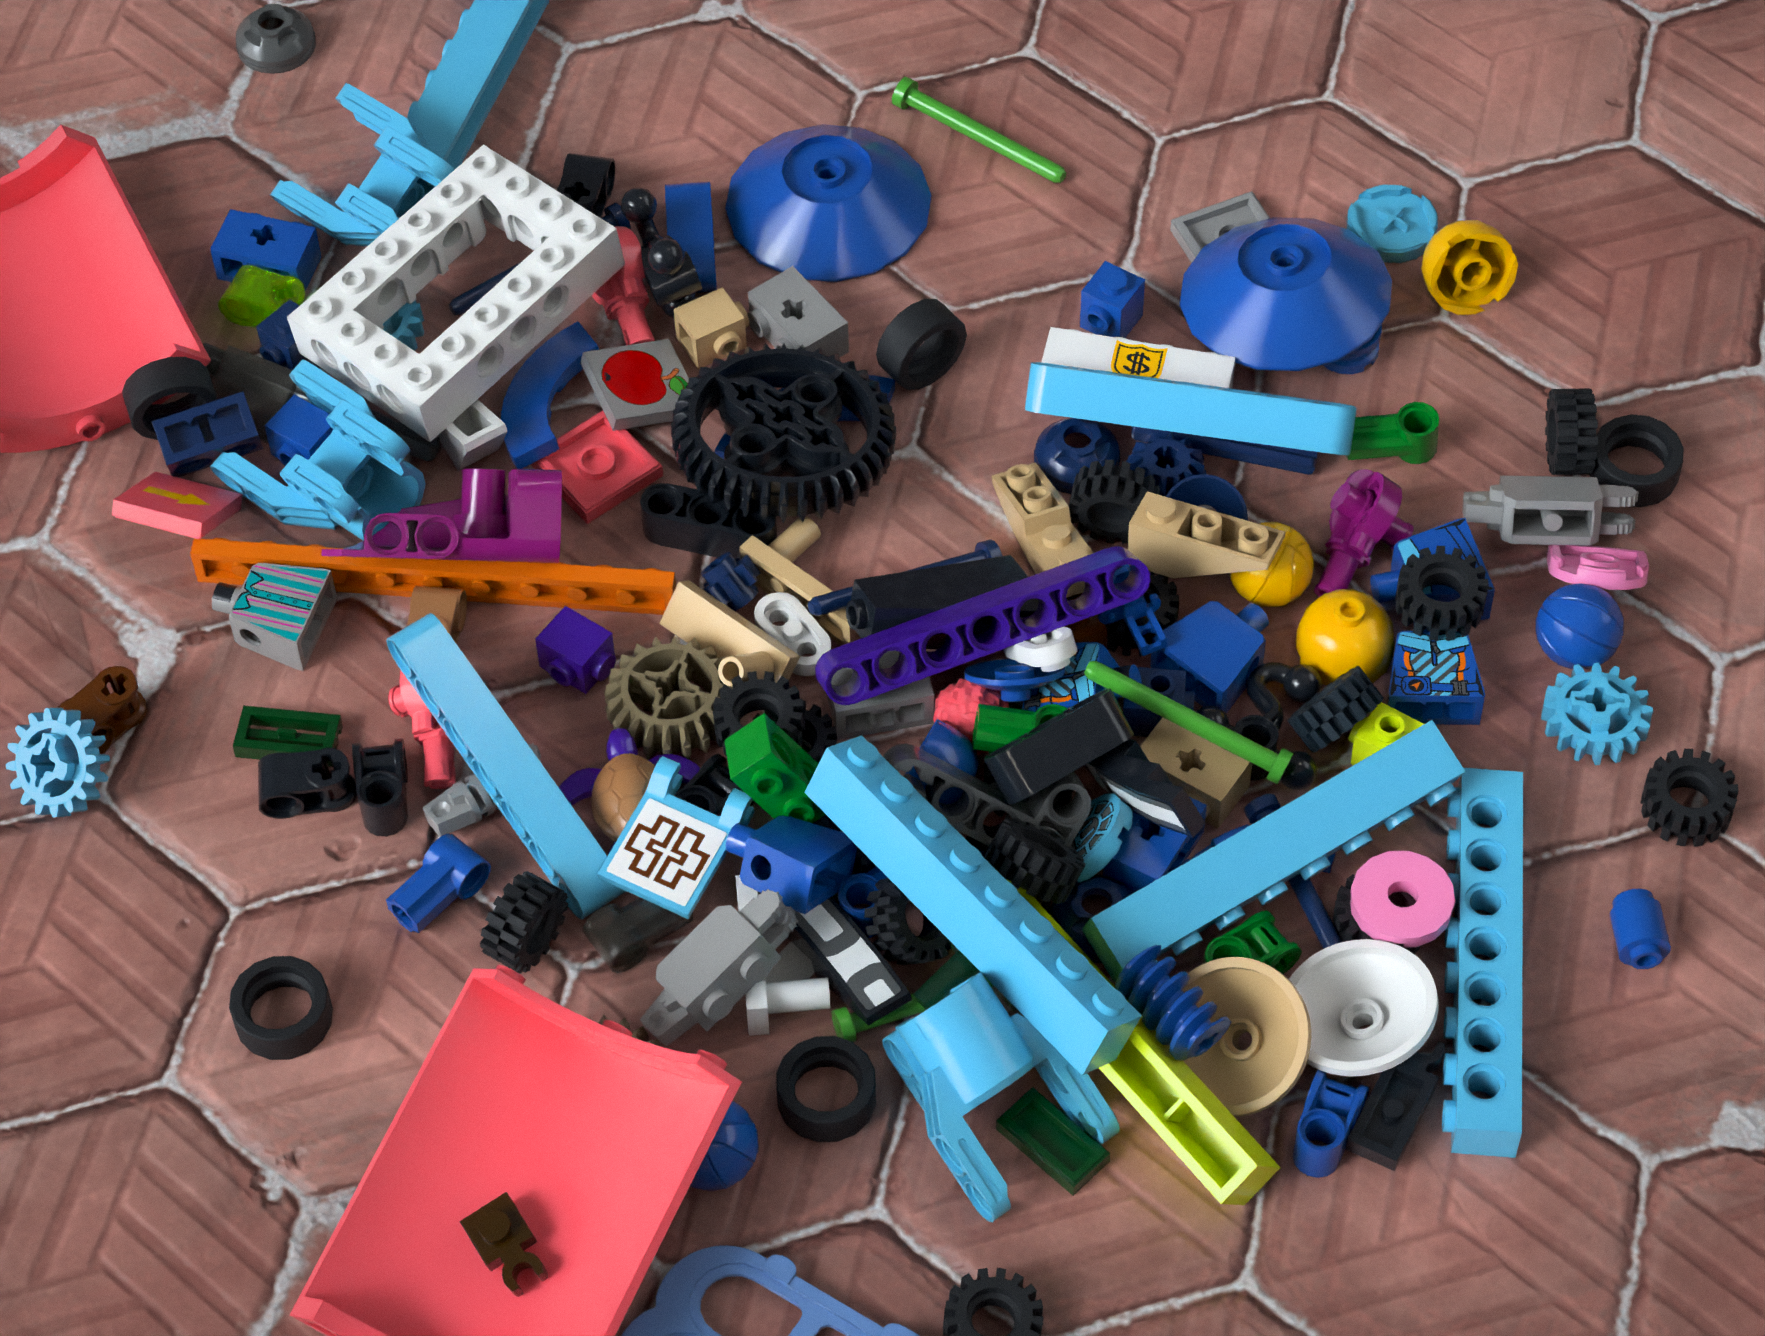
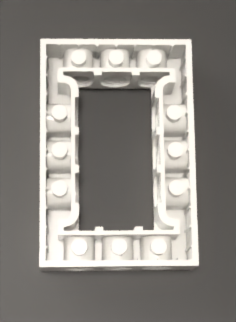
(427, 391)

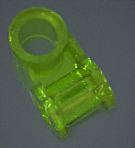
(257, 294)

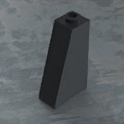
(904, 596)

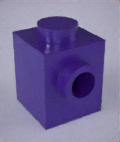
(575, 650)

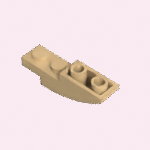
(1040, 519)

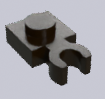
(501, 1238)

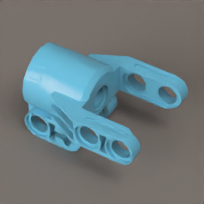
(392, 187)
(346, 479)
(967, 1054)

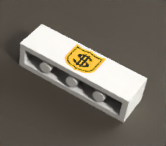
(1137, 358)

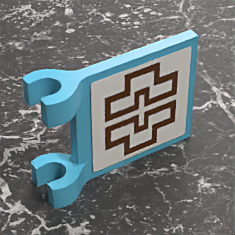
(672, 845)

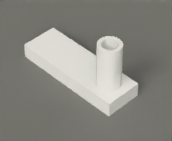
(782, 995)

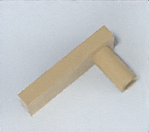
(781, 575)
(742, 643)

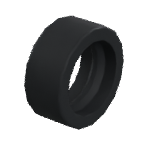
(900, 344)
(163, 379)
(1650, 435)
(267, 976)
(826, 1125)

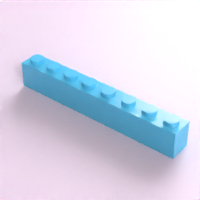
(472, 74)
(1277, 849)
(973, 905)

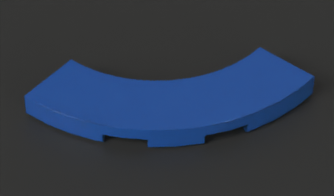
(531, 392)

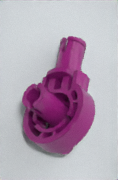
(1360, 517)

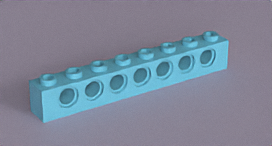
(1494, 1123)

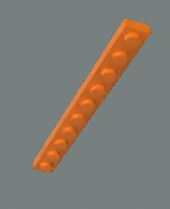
(484, 581)

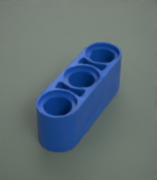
(691, 225)

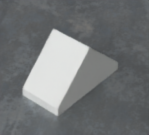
(473, 435)

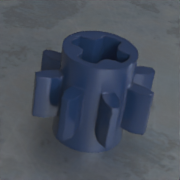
(731, 580)

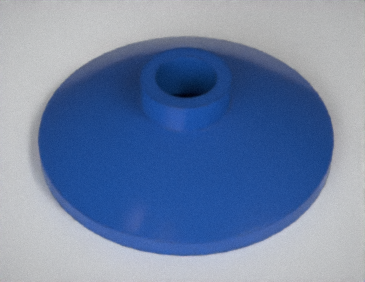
(1010, 678)

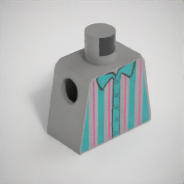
(279, 610)

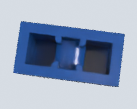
(267, 244)
(1150, 851)

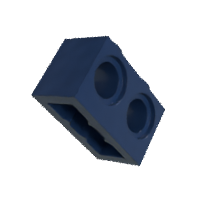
(200, 434)

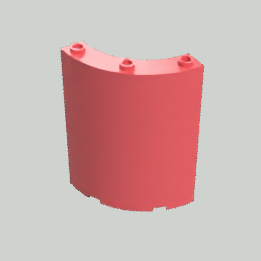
(77, 298)
(563, 1117)

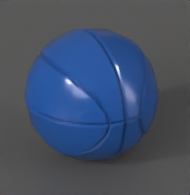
(1579, 626)
(730, 1152)

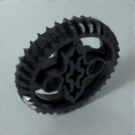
(783, 432)

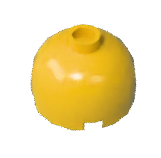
(1468, 266)
(1345, 632)

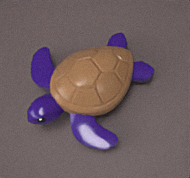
(620, 783)

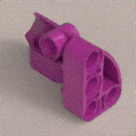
(477, 526)

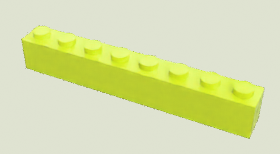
(1184, 1110)

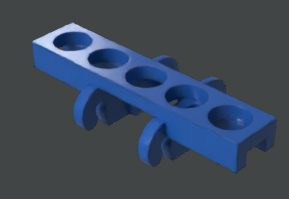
(1133, 611)

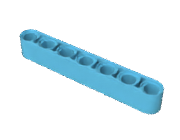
(1190, 408)
(503, 763)

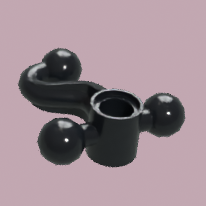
(664, 261)
(1300, 685)

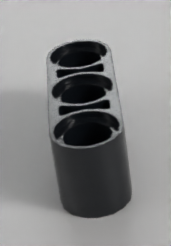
(690, 522)
(1059, 746)

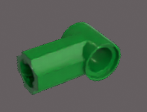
(1408, 434)
(1000, 725)

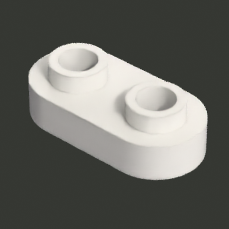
(799, 633)
(1048, 651)

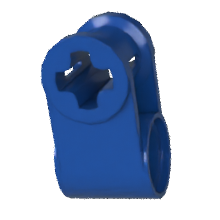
(1326, 1117)

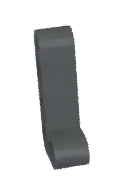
(982, 798)

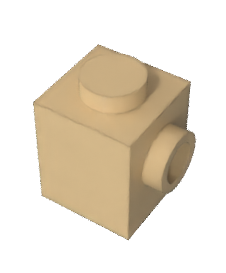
(711, 327)

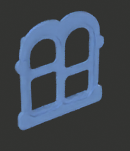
(686, 1282)

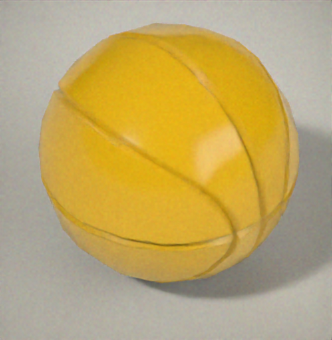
(1286, 576)

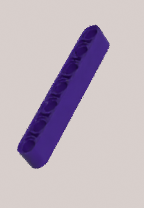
(959, 619)

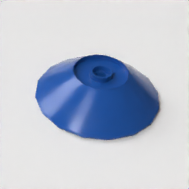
(828, 202)
(1286, 294)

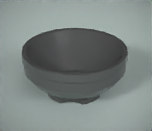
(277, 48)

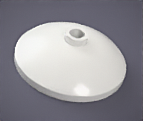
(1362, 986)

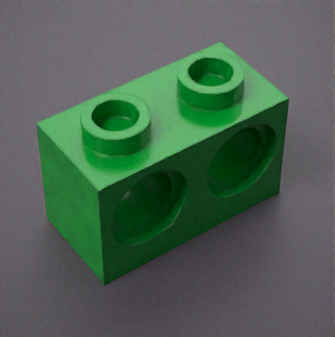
(772, 769)

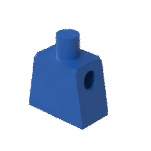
(1215, 651)
(793, 859)

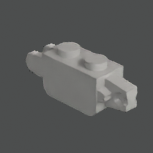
(1551, 509)
(718, 965)

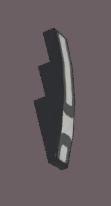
(1145, 788)
(849, 961)

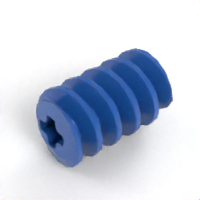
(1168, 1007)

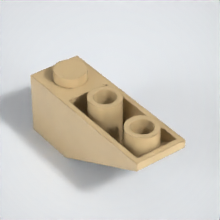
(1197, 541)

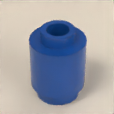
(1639, 929)

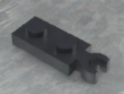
(1395, 1109)

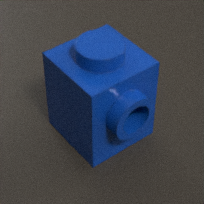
(1112, 301)
(297, 430)

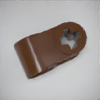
(107, 709)

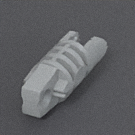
(462, 804)

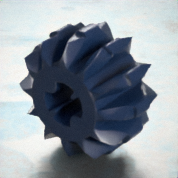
(1167, 460)

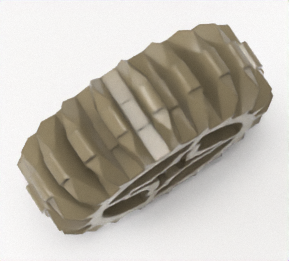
(661, 683)

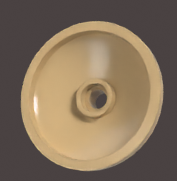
(1275, 1015)

